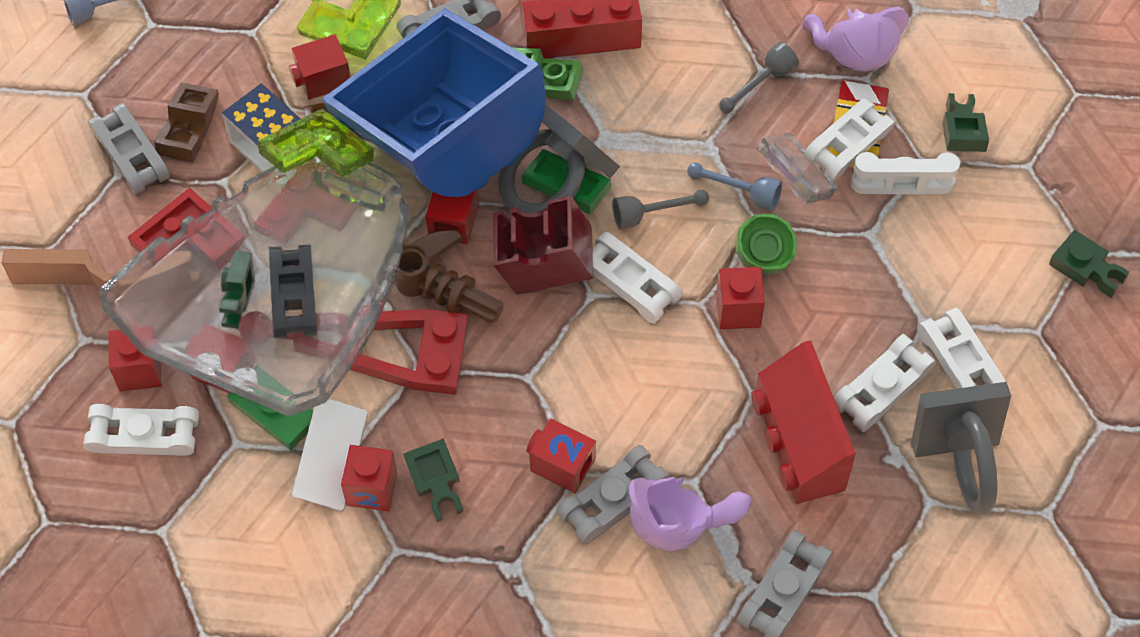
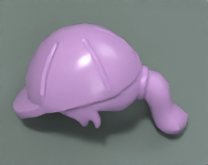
(863, 40)
(675, 516)

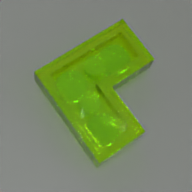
(355, 28)
(319, 137)

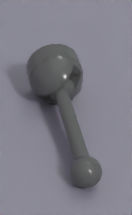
(778, 62)
(629, 210)

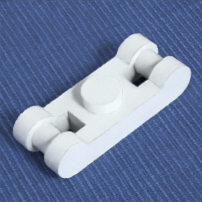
(849, 136)
(904, 174)
(631, 275)
(961, 356)
(884, 383)
(141, 430)

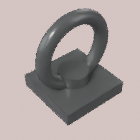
(571, 146)
(961, 422)

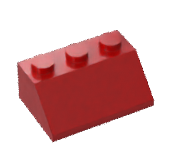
(581, 26)
(804, 425)

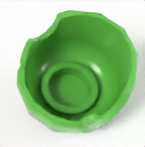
(766, 243)

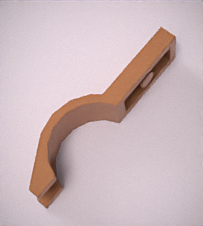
(53, 267)

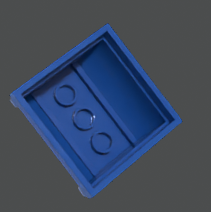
(446, 104)

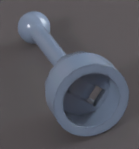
(82, 10)
(763, 192)

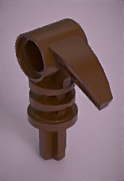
(435, 282)

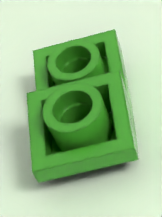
(560, 76)

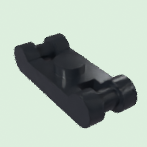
(292, 290)

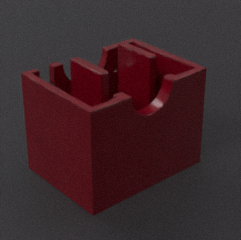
(552, 246)

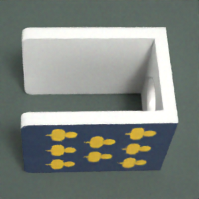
(254, 118)

